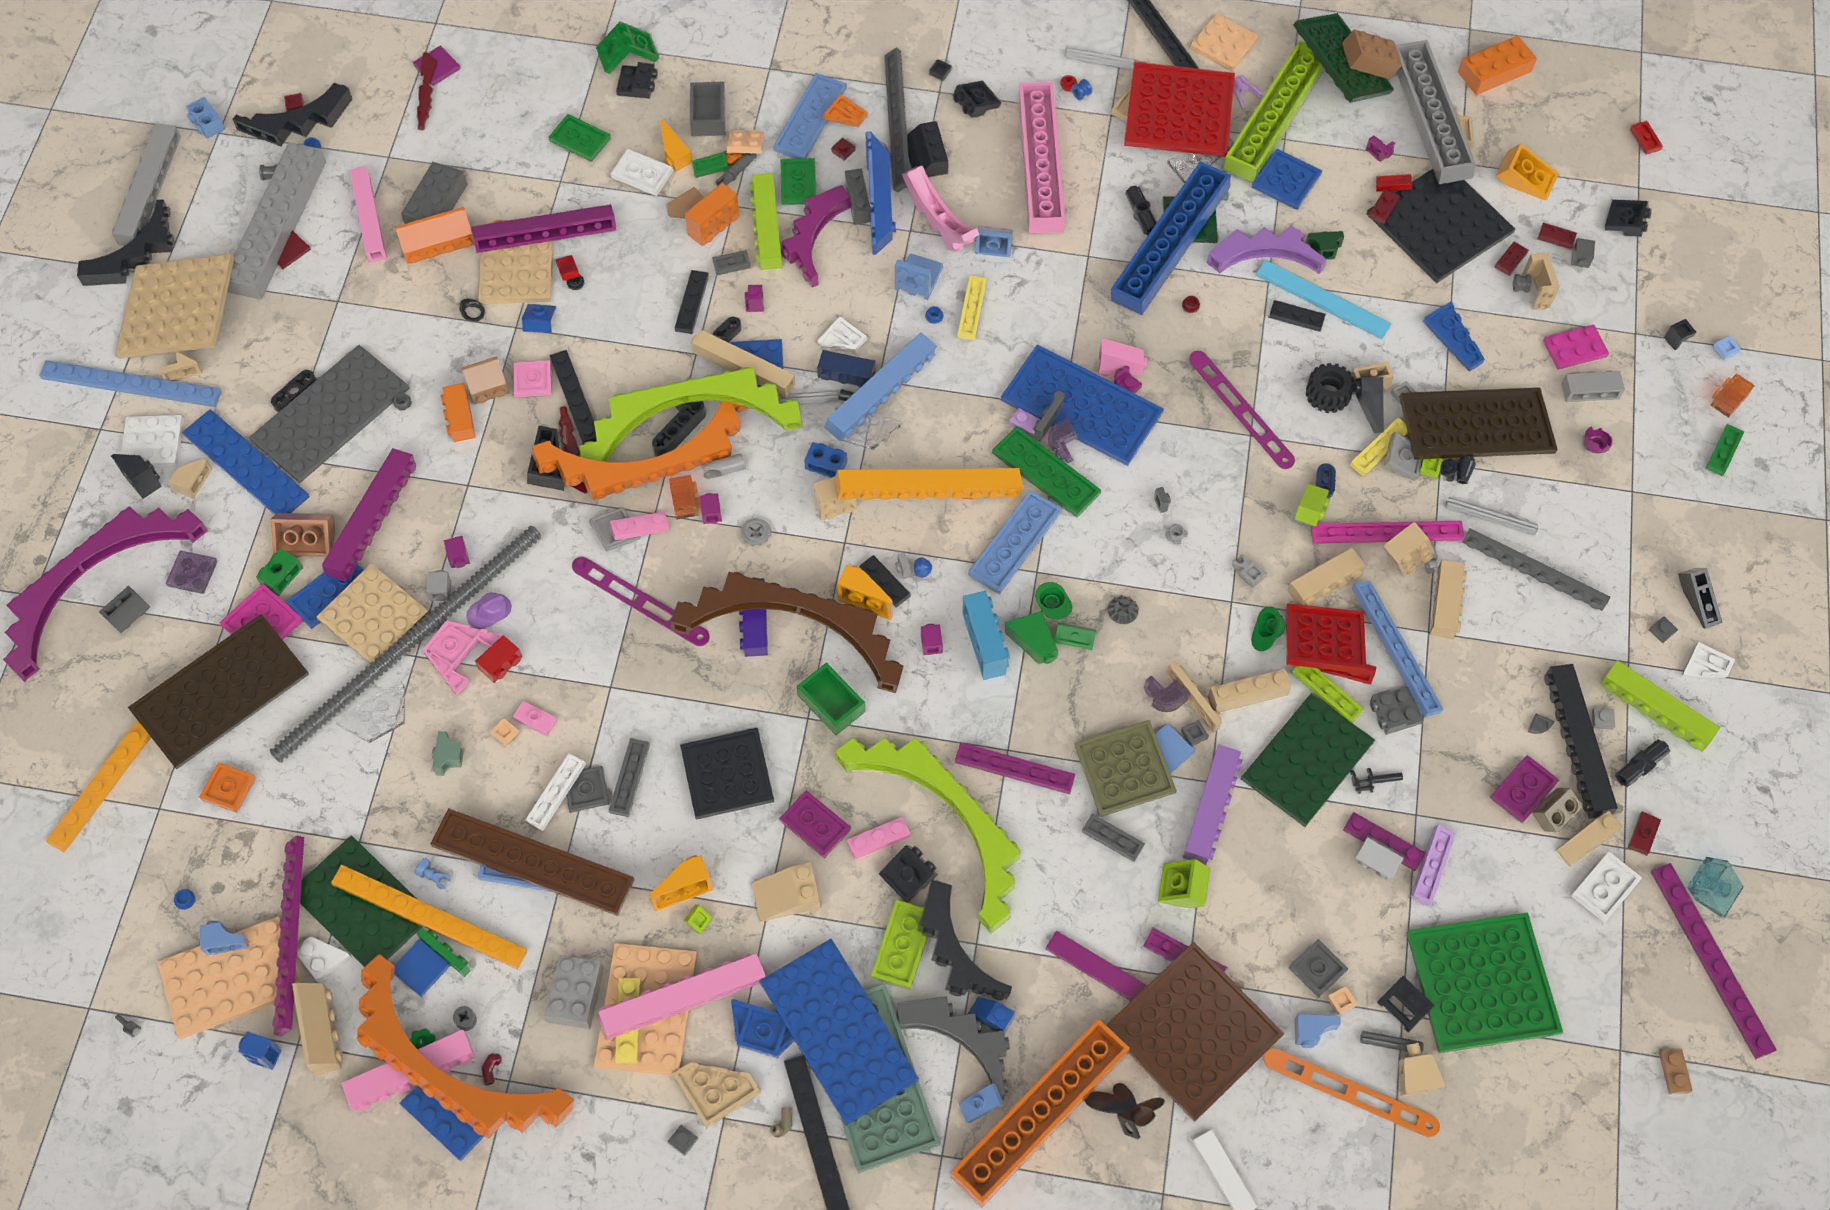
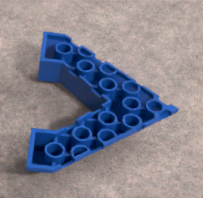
(880, 192)

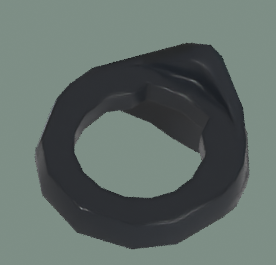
(472, 303)

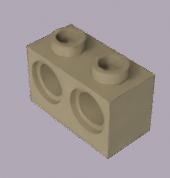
(1557, 810)

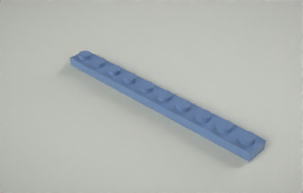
(130, 383)

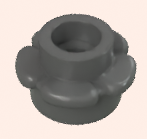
(402, 397)

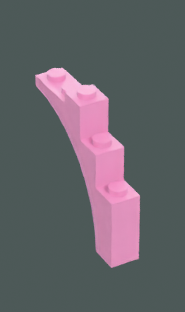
(939, 216)

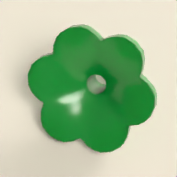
(422, 1038)

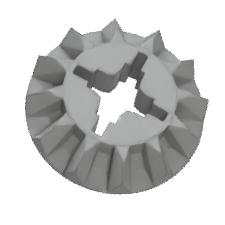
(755, 524)

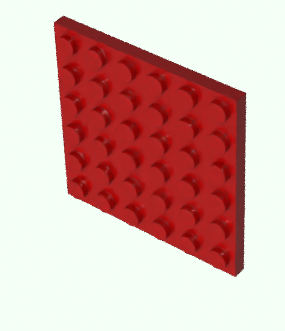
(1180, 109)

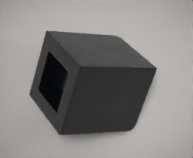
(1678, 333)

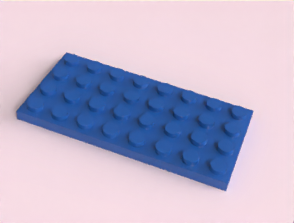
(1098, 409)
(839, 1031)

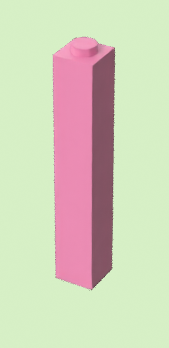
(368, 214)

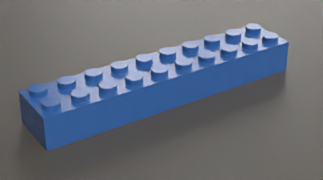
(1170, 238)

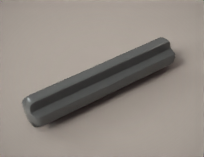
(1387, 1041)

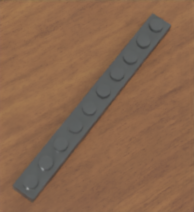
(896, 118)

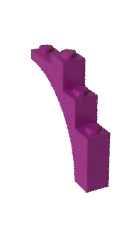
(818, 213)

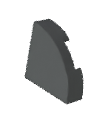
(1540, 724)

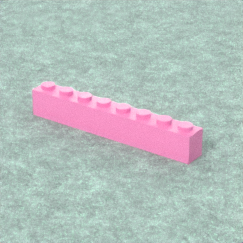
(681, 996)

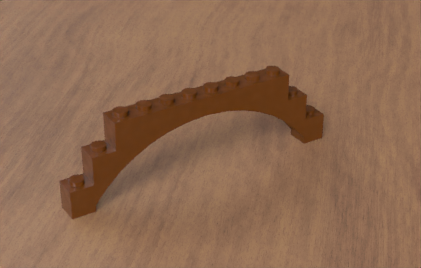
(749, 593)

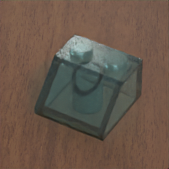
(1716, 885)

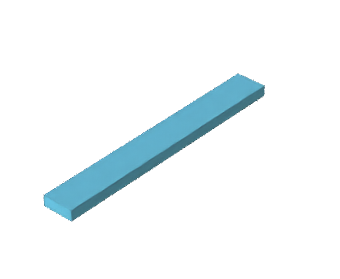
(1323, 299)

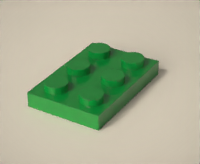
(579, 137)
(797, 180)

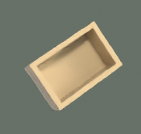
(1409, 549)

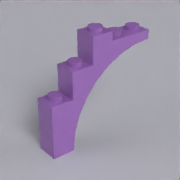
(1287, 245)

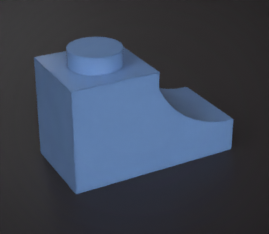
(216, 939)
(1310, 1028)

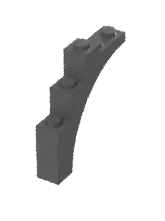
(935, 1016)

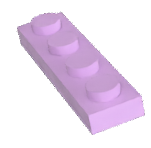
(1432, 865)

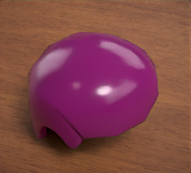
(1597, 440)

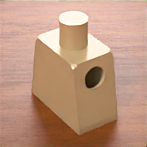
(1419, 1072)

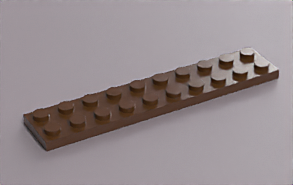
(532, 862)

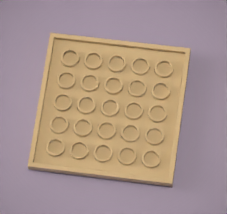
(175, 306)

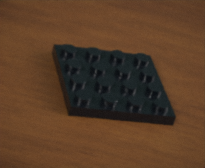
(726, 773)

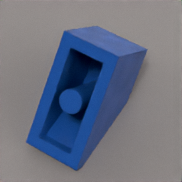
(992, 1014)

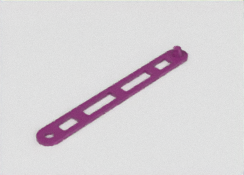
(1200, 360)
(583, 566)

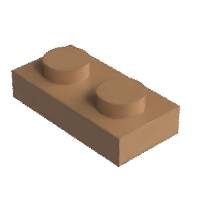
(1675, 1071)

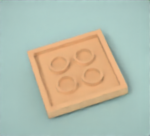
(1224, 42)

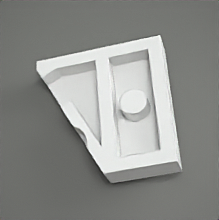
(843, 336)
(1708, 663)

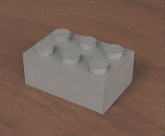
(574, 992)

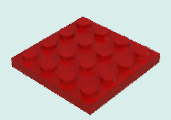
(1325, 638)

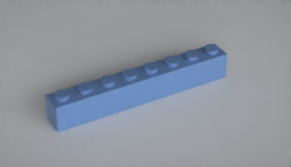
(880, 387)

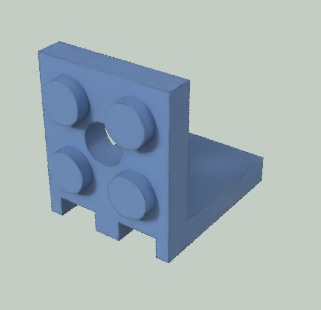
(917, 275)

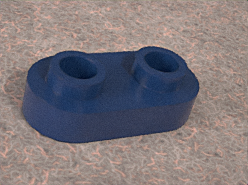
(1326, 482)

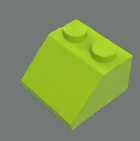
(1184, 884)

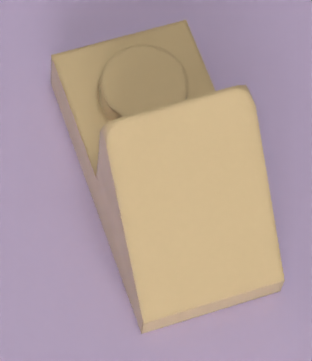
(182, 369)

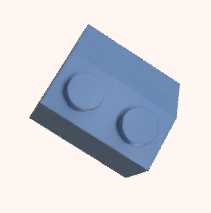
(994, 241)

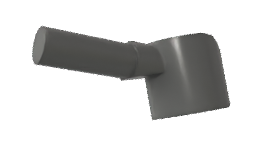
(129, 1026)

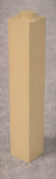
(734, 359)

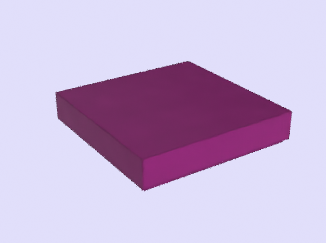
(445, 65)

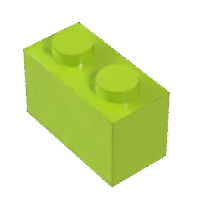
(1312, 504)

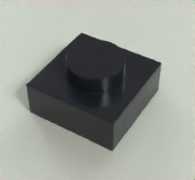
(940, 69)

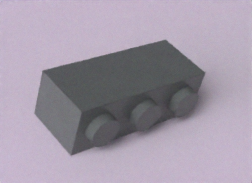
(858, 196)

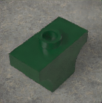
(1326, 243)

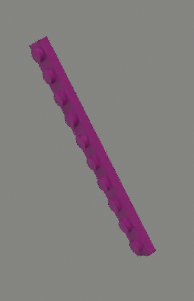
(288, 938)
(1713, 961)

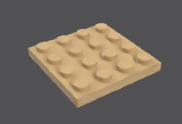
(517, 274)
(372, 614)

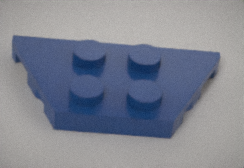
(760, 1029)

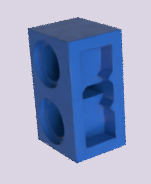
(824, 464)
(259, 1050)

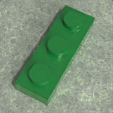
(1725, 450)
(444, 950)

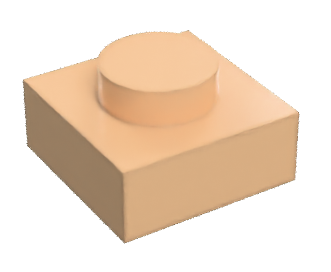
(504, 732)
(1342, 1001)

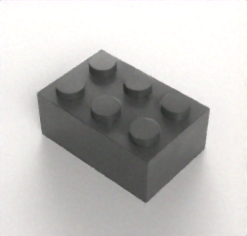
(707, 108)

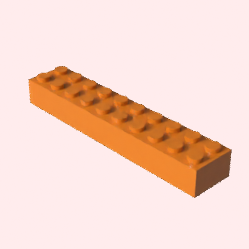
(1039, 1113)

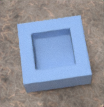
(1726, 348)

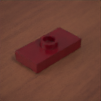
(1557, 235)
(1511, 258)
(1644, 833)

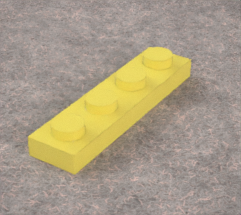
(972, 307)
(1377, 449)
(627, 1043)

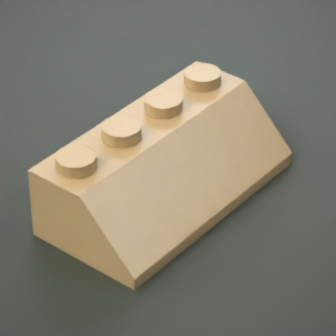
(317, 1027)

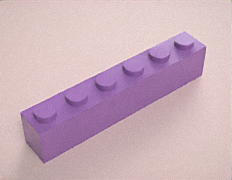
(1212, 804)

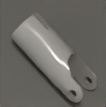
(724, 466)

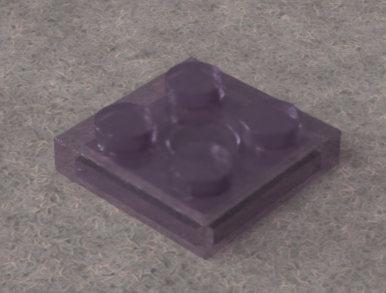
(191, 572)

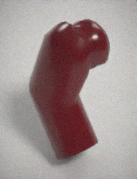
(487, 1068)

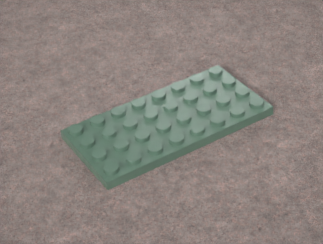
(901, 1123)

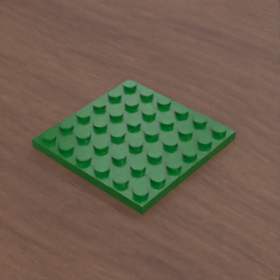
(1484, 982)

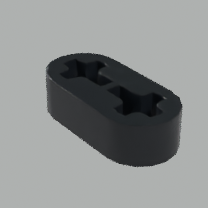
(725, 330)

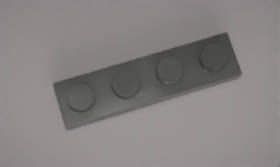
(629, 777)

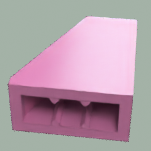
(1117, 356)

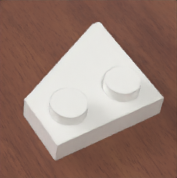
(320, 957)

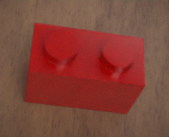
(498, 659)

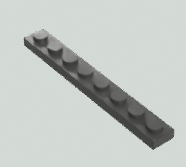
(1536, 569)

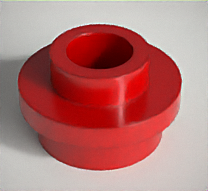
(1067, 81)

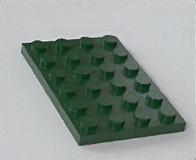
(1325, 39)
(1307, 760)
(352, 921)

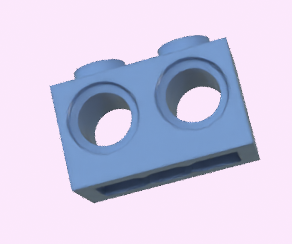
(205, 117)

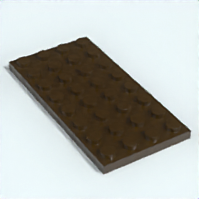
(1477, 423)
(218, 691)

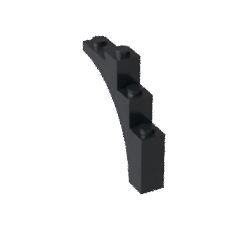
(116, 265)
(947, 950)

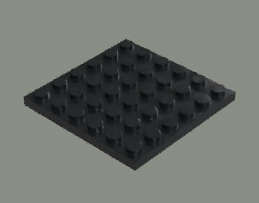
(1443, 225)

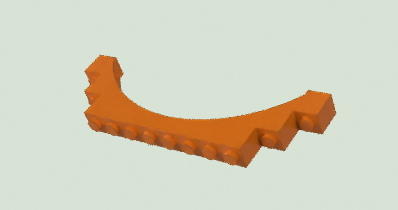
(614, 477)
(478, 1107)

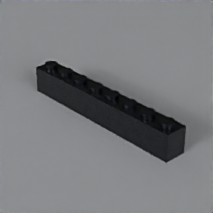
(1580, 741)

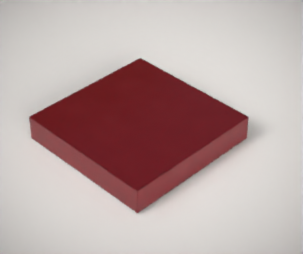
(293, 250)

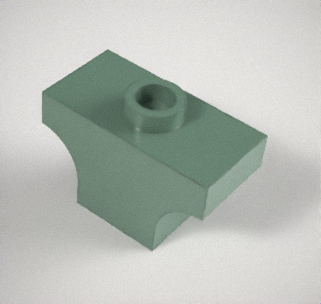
(446, 754)

